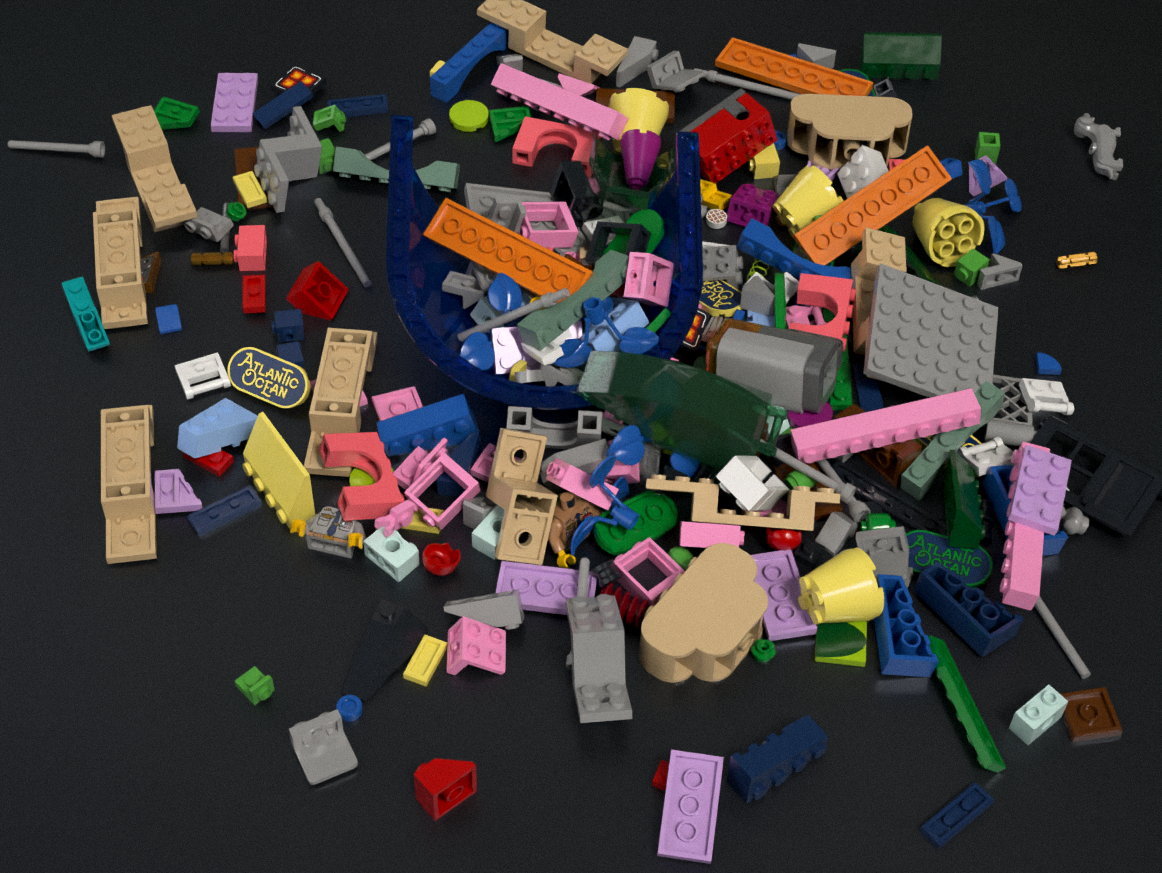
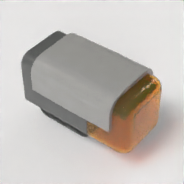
(788, 363)

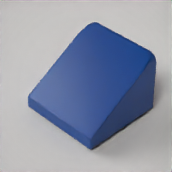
(952, 166)
(168, 319)

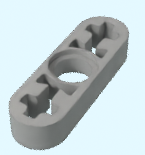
(529, 376)

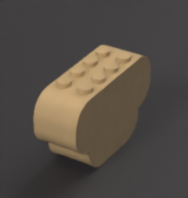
(838, 125)
(705, 618)

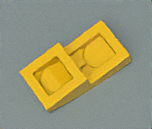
(713, 198)

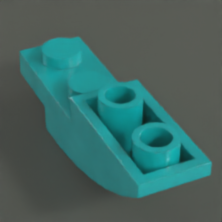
(85, 314)

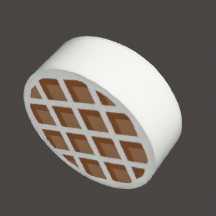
(716, 218)

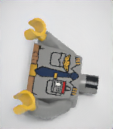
(330, 532)

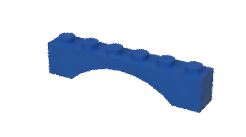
(449, 78)
(762, 244)

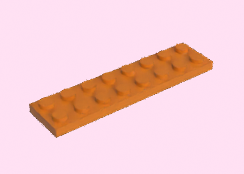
(788, 71)
(872, 207)
(504, 251)

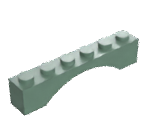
(353, 161)
(548, 323)
(930, 463)

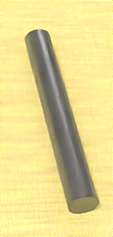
(224, 244)

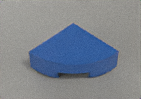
(1047, 364)

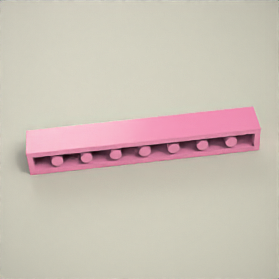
(560, 102)
(886, 426)
(1022, 552)

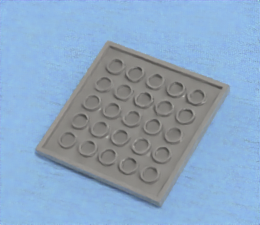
(928, 336)

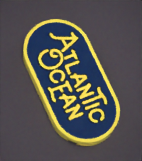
(720, 298)
(268, 377)

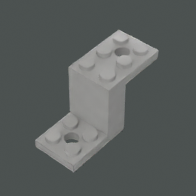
(288, 159)
(598, 659)

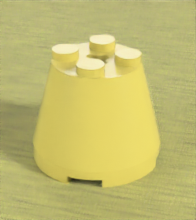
(642, 109)
(804, 199)
(947, 230)
(842, 589)

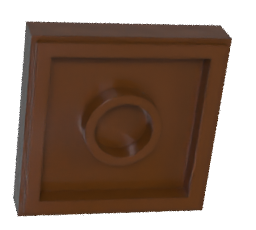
(1090, 715)

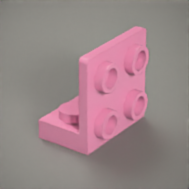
(418, 463)
(475, 645)

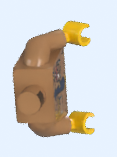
(565, 521)

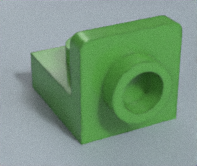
(329, 116)
(255, 685)

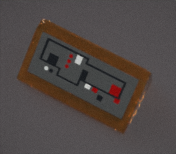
(150, 267)

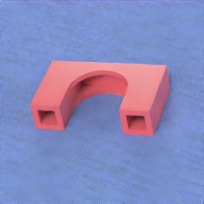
(539, 133)
(831, 294)
(367, 453)

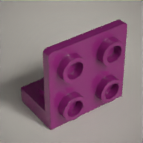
(751, 203)

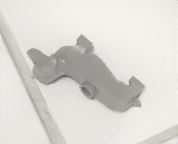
(1102, 145)

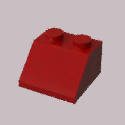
(317, 292)
(444, 785)

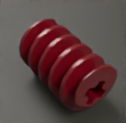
(629, 609)

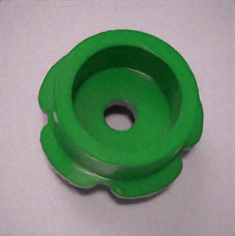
(236, 211)
(763, 655)

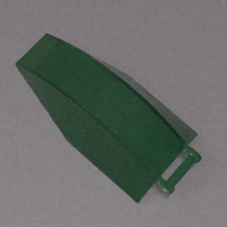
(611, 179)
(682, 406)

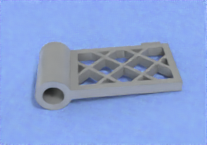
(1008, 428)

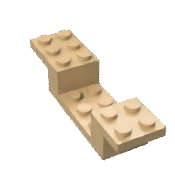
(531, 39)
(151, 169)
(877, 248)
(119, 262)
(338, 392)
(126, 483)
(799, 506)

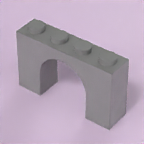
(559, 436)

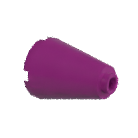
(639, 156)

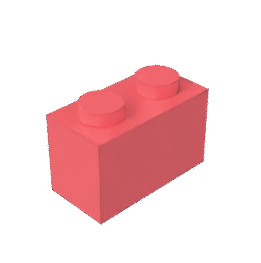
(251, 248)

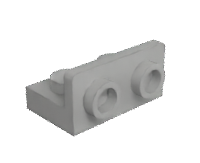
(507, 212)
(209, 224)

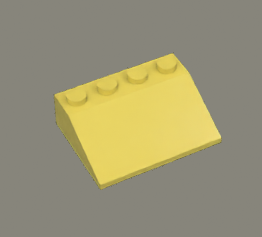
(278, 473)

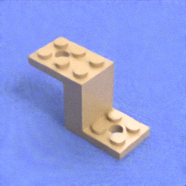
(526, 503)

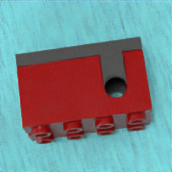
(731, 134)

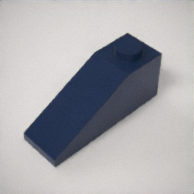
(465, 457)

